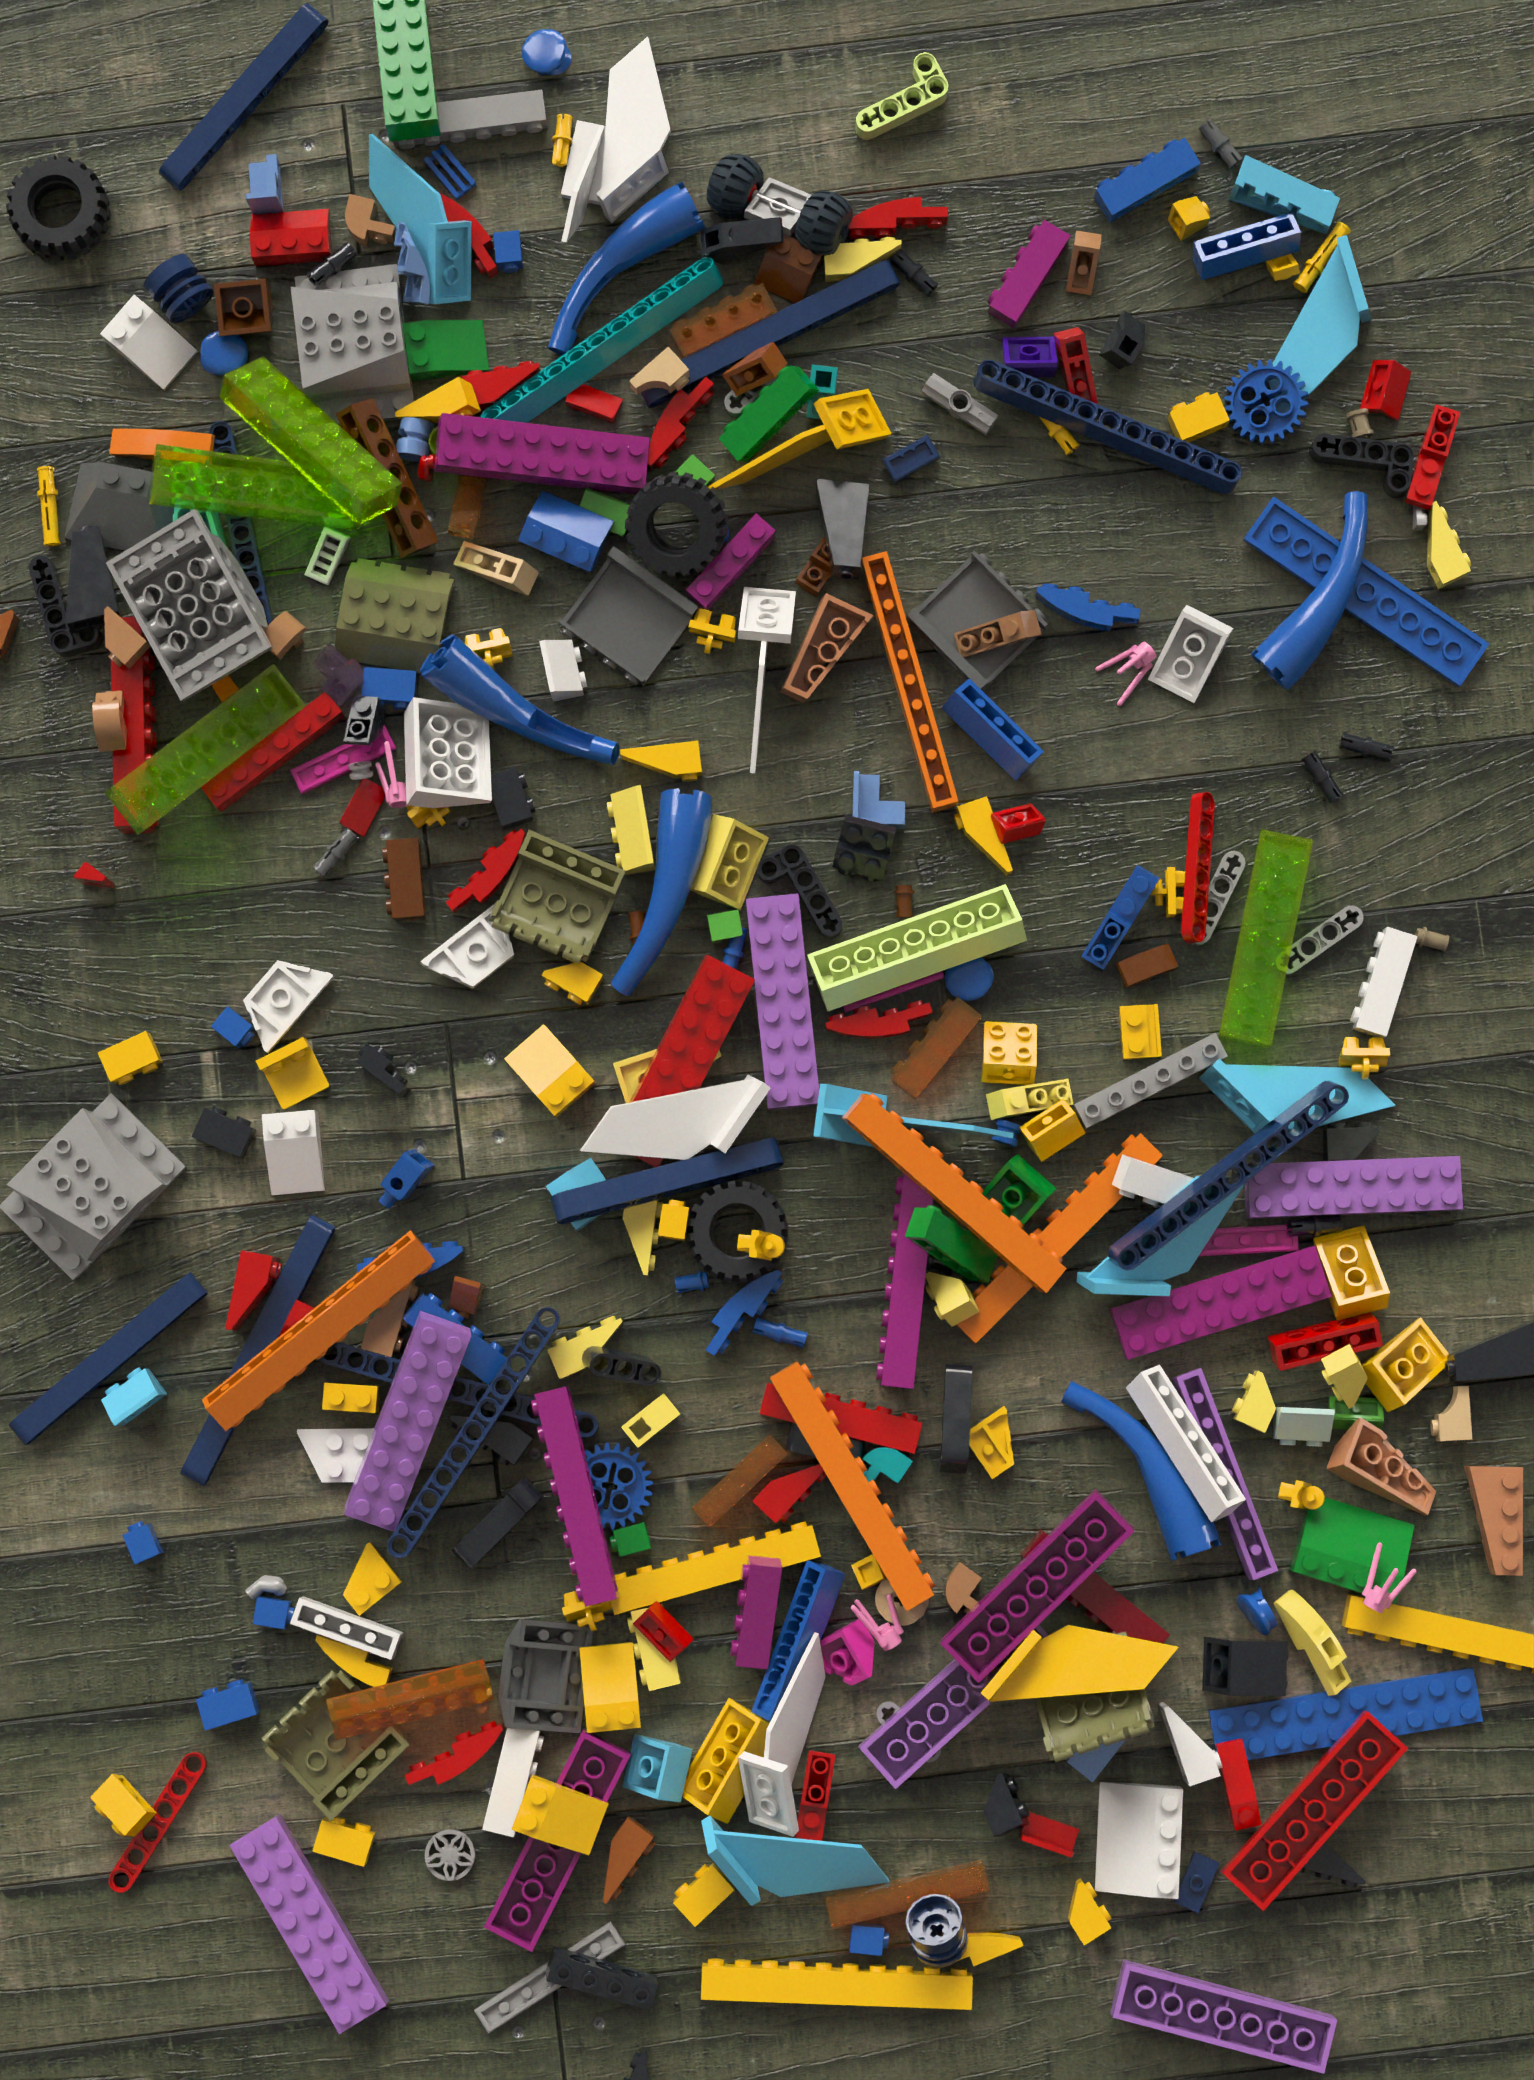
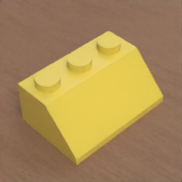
(631, 831)
(729, 861)

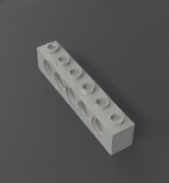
(1149, 1081)

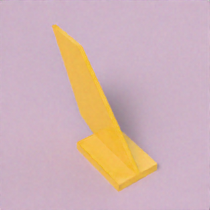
(847, 421)
(1077, 1664)

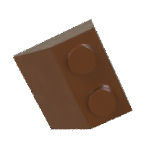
(789, 270)
(244, 307)

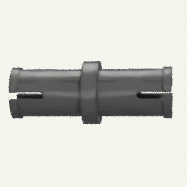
(1220, 143)
(335, 853)

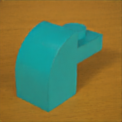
(825, 380)
(887, 1461)

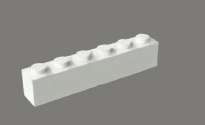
(1185, 1443)

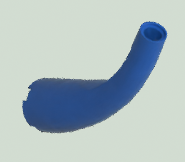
(649, 230)
(1304, 633)
(478, 688)
(679, 851)
(1178, 1512)

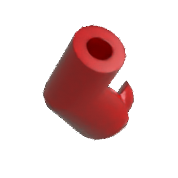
(425, 464)

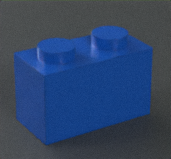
(391, 686)
(227, 1705)

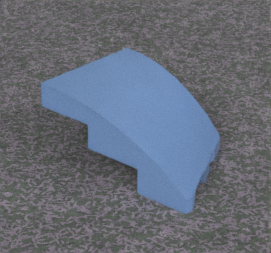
(412, 265)

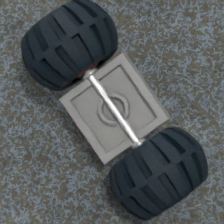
(739, 192)

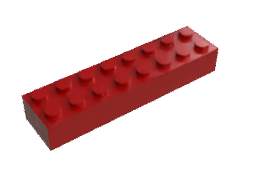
(138, 718)
(694, 1033)
(1314, 1810)

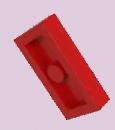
(1386, 388)
(1049, 1834)

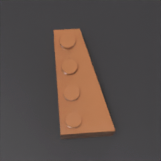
(825, 641)
(1499, 1513)

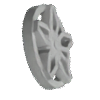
(449, 1854)

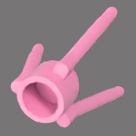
(1140, 657)
(397, 793)
(1379, 1597)
(886, 1635)

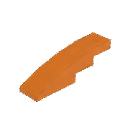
(143, 441)

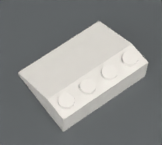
(446, 755)
(1139, 1839)

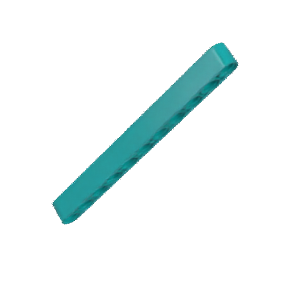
(608, 343)

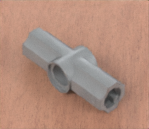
(973, 414)

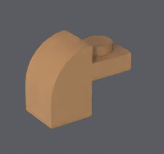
(360, 221)
(284, 633)
(109, 721)
(960, 1586)

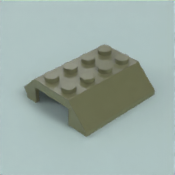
(392, 614)
(557, 898)
(1089, 1720)
(325, 1767)

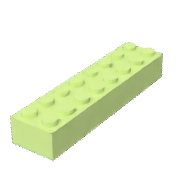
(917, 947)

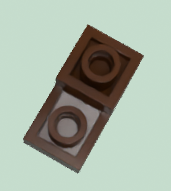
(816, 571)
(1147, 965)

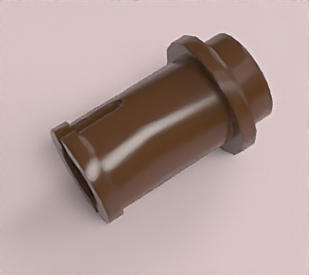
(904, 901)
(636, 922)

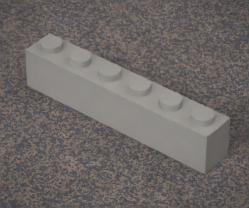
(486, 117)

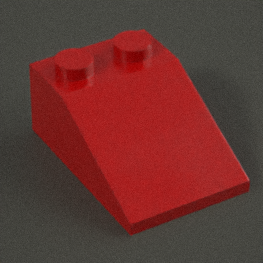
(252, 1282)

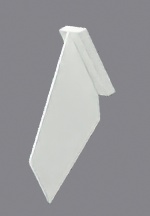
(633, 132)
(583, 173)
(766, 618)
(679, 1122)
(770, 1778)

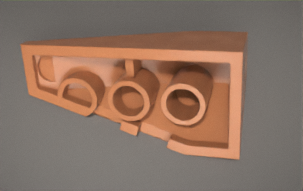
(1373, 1464)

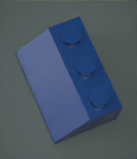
(566, 531)

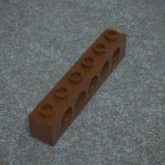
(408, 519)

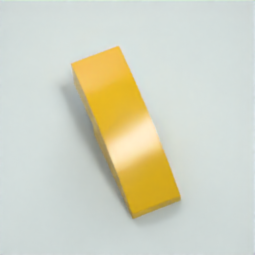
(355, 1661)
(989, 1945)

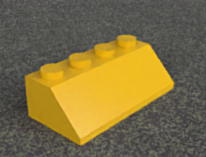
(715, 1774)

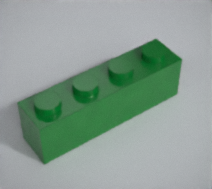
(768, 413)
(951, 1244)

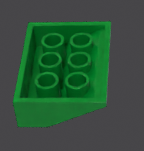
(1341, 1542)

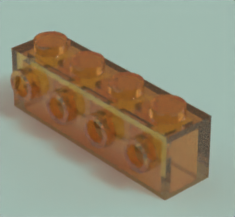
(722, 320)

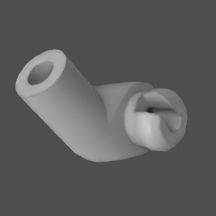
(266, 1583)

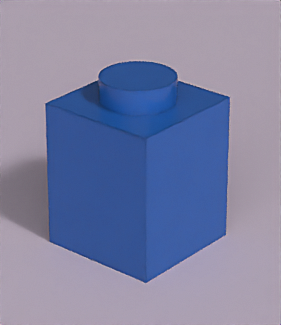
(508, 251)
(234, 1028)
(142, 1542)
(273, 1612)
(868, 1938)

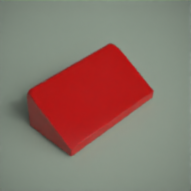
(594, 402)
(363, 807)
(1017, 823)
(91, 876)
(663, 1631)

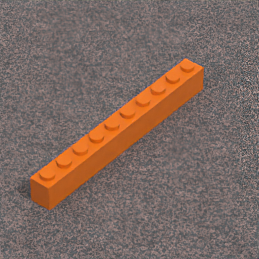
(909, 682)
(954, 1193)
(1059, 1236)
(318, 1331)
(852, 1486)

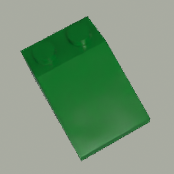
(445, 348)
(1019, 1189)

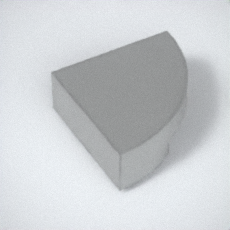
(1419, 518)

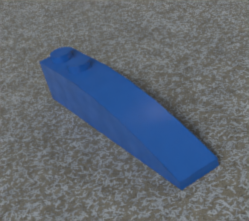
(806, 1615)

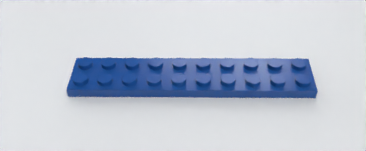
(1376, 597)
(1321, 1719)

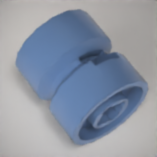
(414, 438)

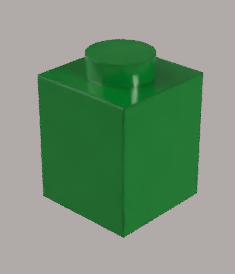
(630, 1539)

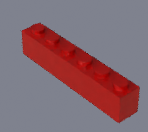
(273, 752)
(856, 1420)

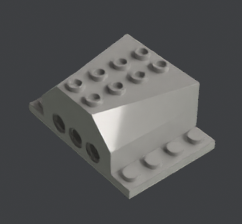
(353, 340)
(192, 604)
(90, 1184)

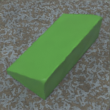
(607, 507)
(1365, 1408)

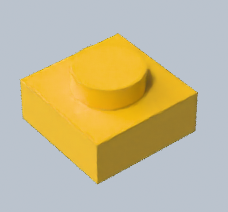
(1283, 267)
(868, 1572)

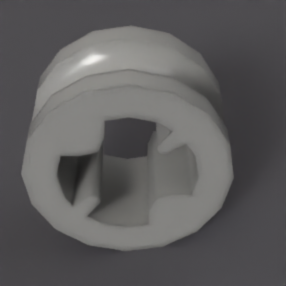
(360, 770)

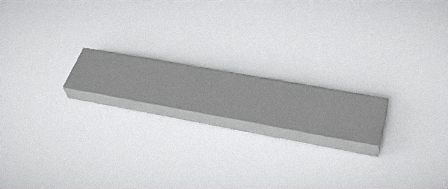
(534, 1985)

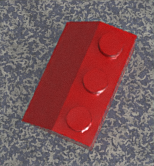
(290, 237)

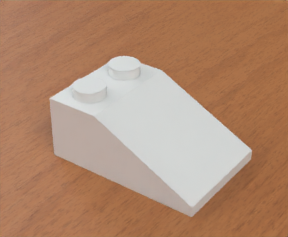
(148, 342)
(1190, 653)
(293, 1152)
(1194, 1757)

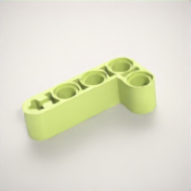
(898, 101)

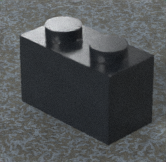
(510, 798)
(223, 1132)

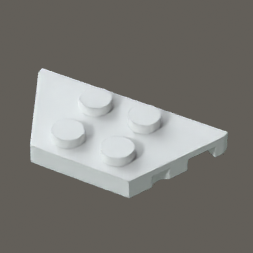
(472, 952)
(282, 999)
(336, 1452)

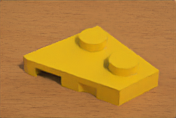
(992, 1443)
(370, 1580)

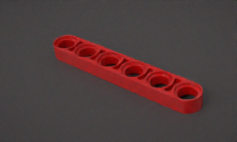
(1198, 867)
(161, 1824)

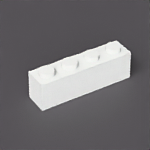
(1384, 982)
(1148, 1180)
(346, 1627)
(512, 1779)

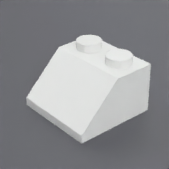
(562, 669)

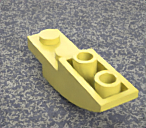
(1312, 1634)

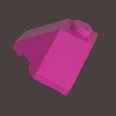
(849, 1653)

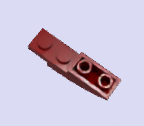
(883, 218)
(480, 239)
(669, 430)
(1432, 457)
(498, 865)
(868, 1025)
(466, 1751)
(815, 1795)

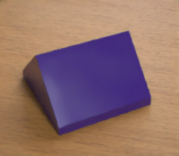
(1030, 355)

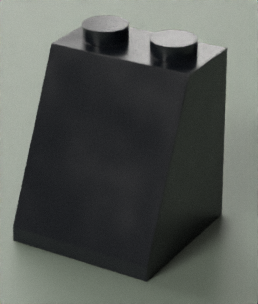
(1245, 1666)

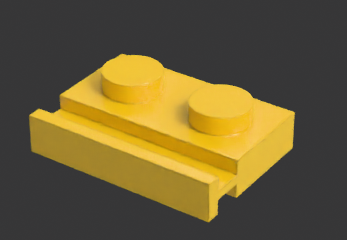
(1140, 1031)

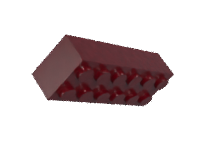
(1108, 1605)

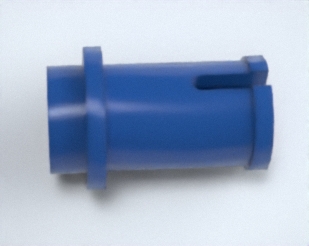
(692, 1282)

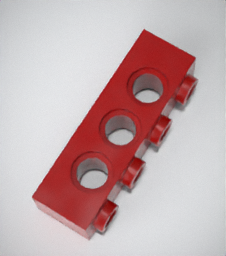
(1320, 1340)

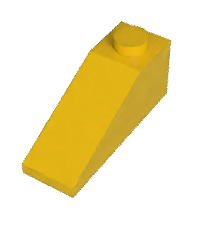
(452, 398)
(673, 760)
(979, 829)

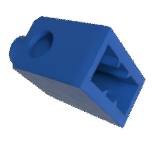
(411, 1169)

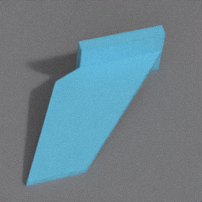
(413, 201)
(1326, 325)
(1264, 1092)
(836, 1101)
(1167, 1262)
(788, 1864)

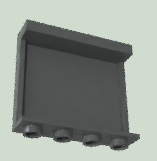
(966, 600)
(628, 618)

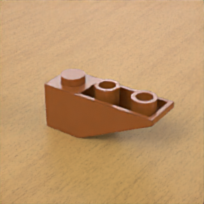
(626, 1848)

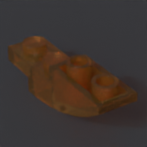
(467, 506)

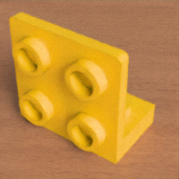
(1009, 1053)
(293, 1073)

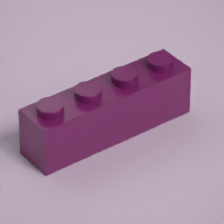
(1028, 274)
(731, 563)
(757, 1612)

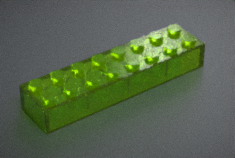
(310, 440)
(240, 487)
(205, 749)
(1265, 939)

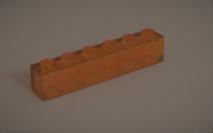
(409, 1699)
(902, 1893)

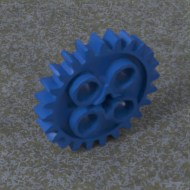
(1256, 380)
(634, 1490)

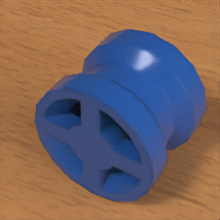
(1007, 1127)

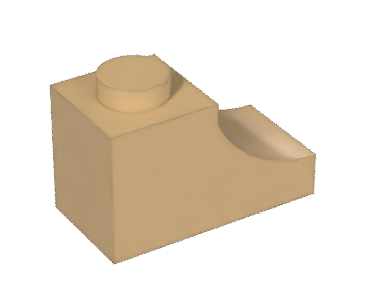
(662, 372)
(1455, 1420)

